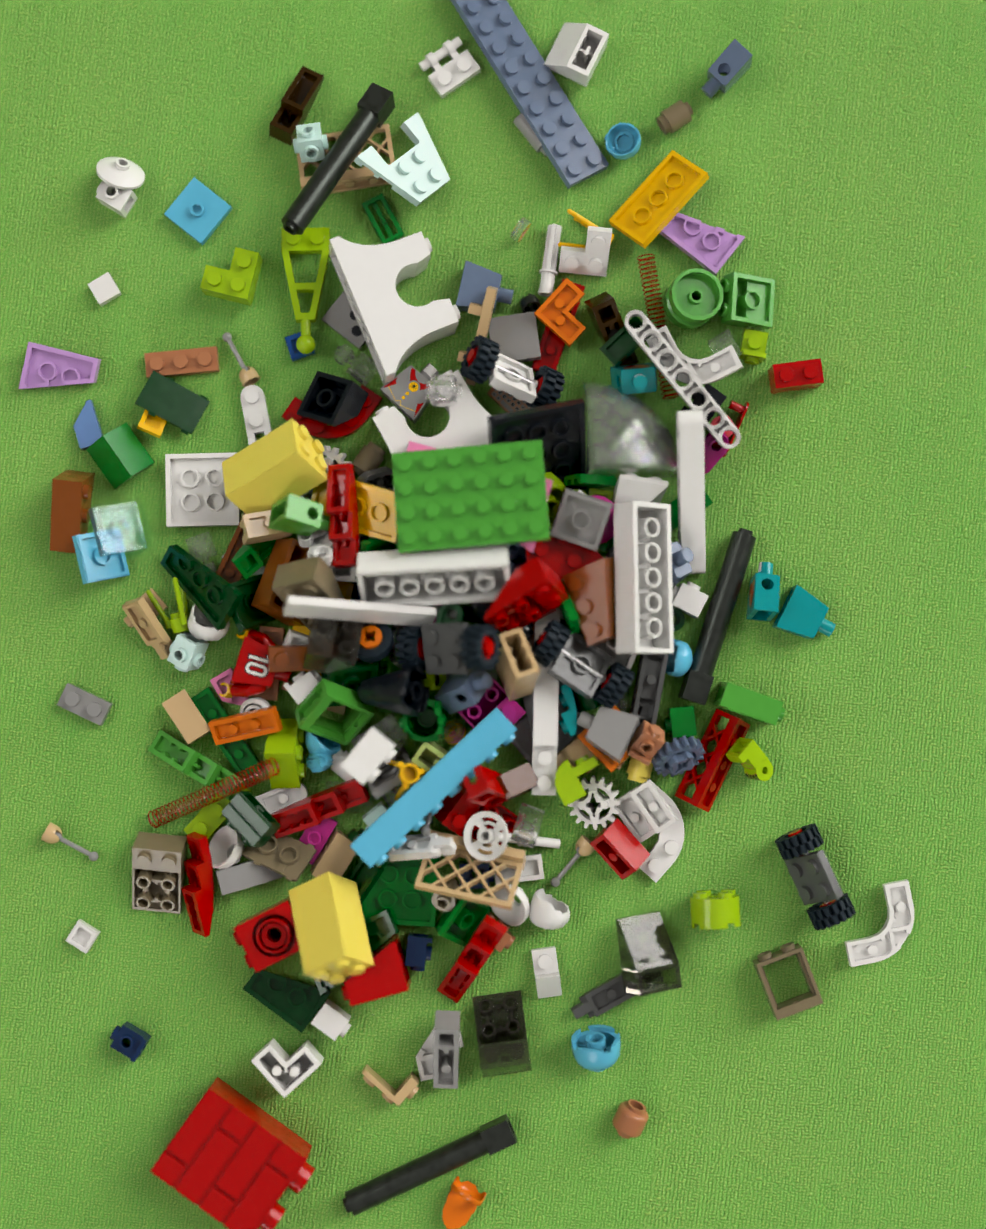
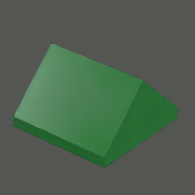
(120, 455)
(462, 921)

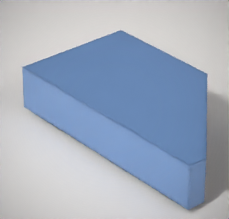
(87, 426)

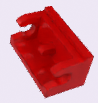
(486, 790)

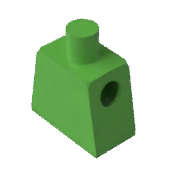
(298, 516)

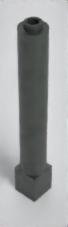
(372, 112)
(699, 677)
(488, 1139)

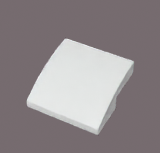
(645, 811)

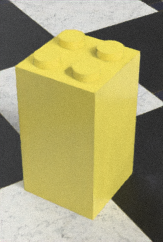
(273, 467)
(330, 928)

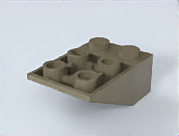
(307, 579)
(158, 872)

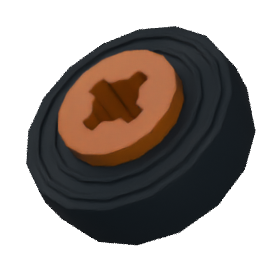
(378, 648)

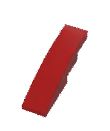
(343, 512)
(319, 807)
(200, 890)
(472, 958)

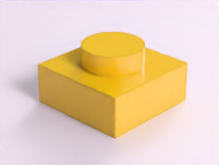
(151, 425)

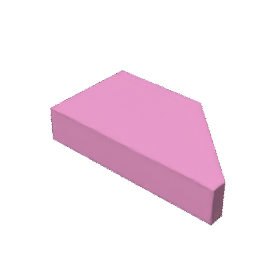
(226, 677)

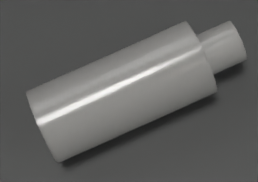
(524, 127)

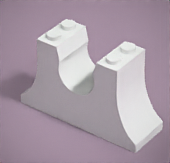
(386, 322)
(465, 427)

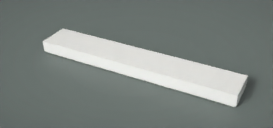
(358, 611)

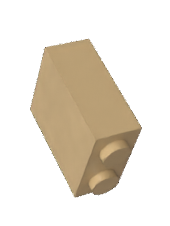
(516, 665)

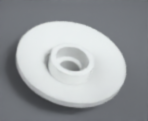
(120, 173)

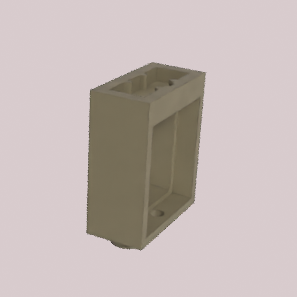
(796, 1003)

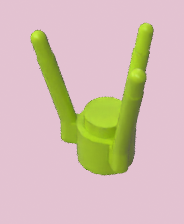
(178, 619)

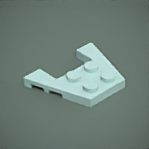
(416, 172)

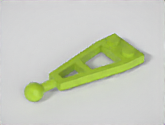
(311, 241)

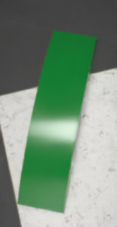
(250, 557)

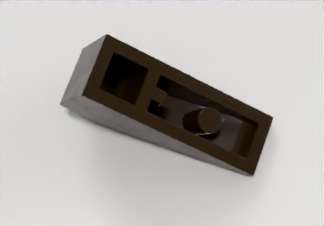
(607, 320)

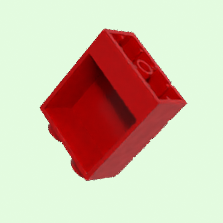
(235, 1160)

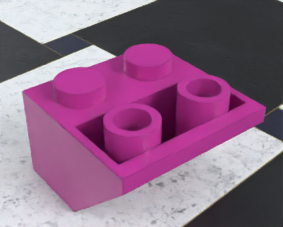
(492, 698)

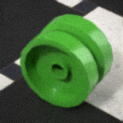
(693, 298)

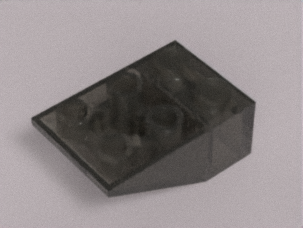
(647, 955)
(501, 1033)

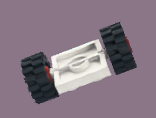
(509, 375)

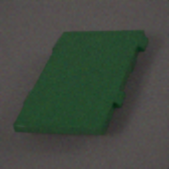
(172, 402)

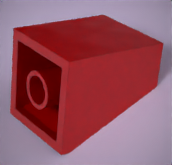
(383, 979)

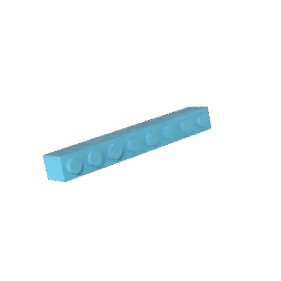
(433, 787)

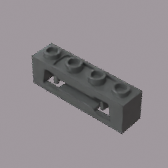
(648, 687)

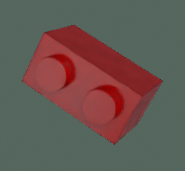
(795, 376)
(620, 849)

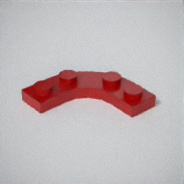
(328, 432)

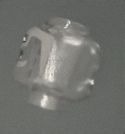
(443, 390)

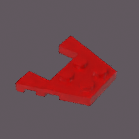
(562, 557)

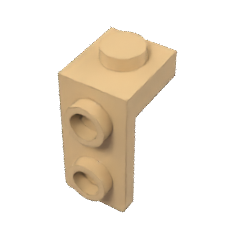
(406, 1089)

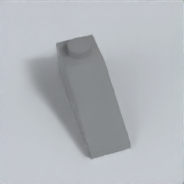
(446, 1049)

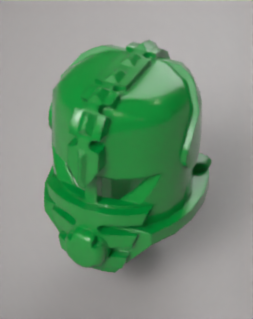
(428, 725)

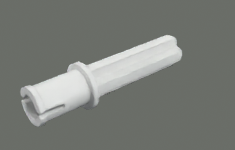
(550, 258)

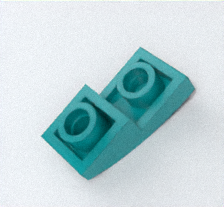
(569, 718)

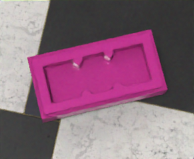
(318, 835)

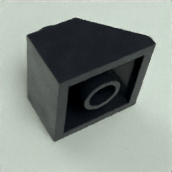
(332, 400)

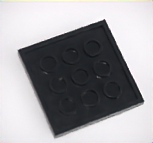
(557, 425)

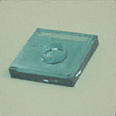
(117, 528)

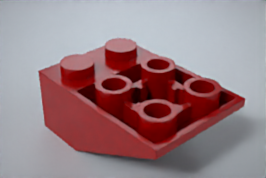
(526, 596)
(459, 810)

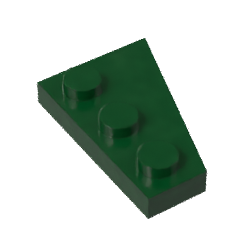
(286, 997)

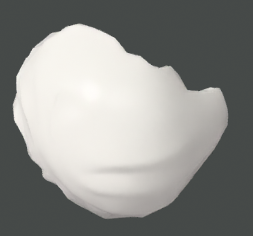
(202, 628)
(548, 911)

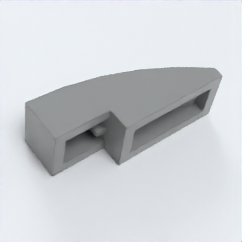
(244, 876)

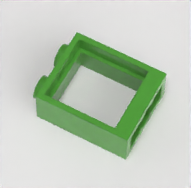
(749, 703)
(310, 710)

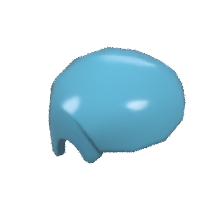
(623, 141)
(680, 660)

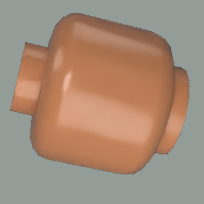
(630, 1119)

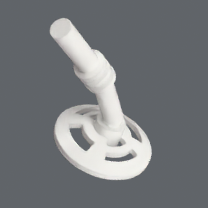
(494, 836)

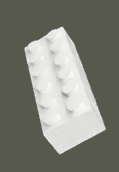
(433, 576)
(643, 578)

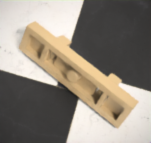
(485, 312)

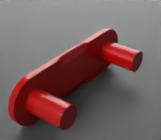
(740, 409)

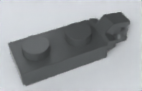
(601, 998)

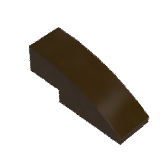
(296, 105)

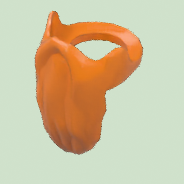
(461, 1203)

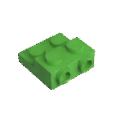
(747, 300)

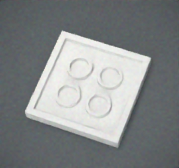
(197, 491)

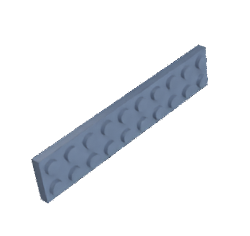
(533, 88)

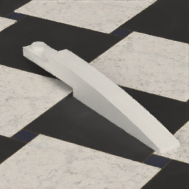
(545, 721)

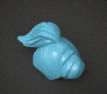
(320, 752)

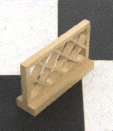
(355, 178)
(510, 858)

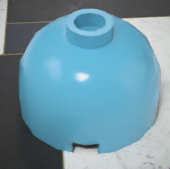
(596, 1048)

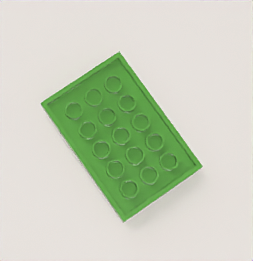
(470, 496)

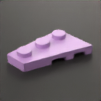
(702, 242)
(56, 367)

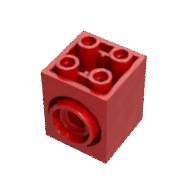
(259, 940)

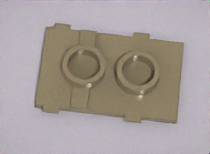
(283, 856)

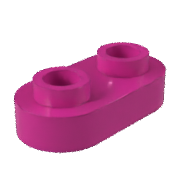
(711, 454)

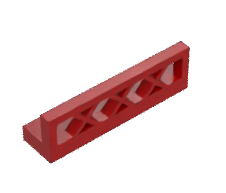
(716, 762)

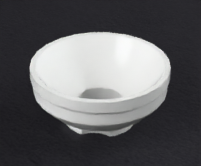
(226, 848)
(519, 911)

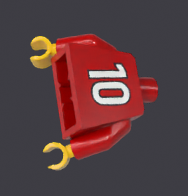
(251, 669)

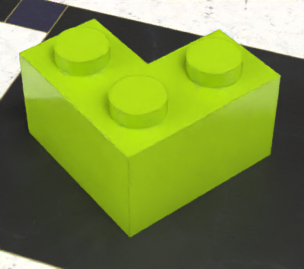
(238, 282)
(288, 753)

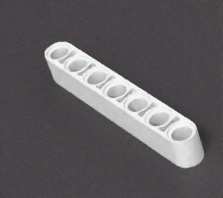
(678, 368)
(691, 486)

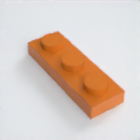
(245, 725)

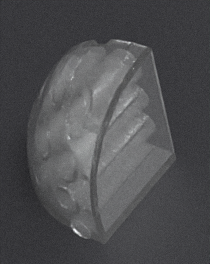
(625, 435)

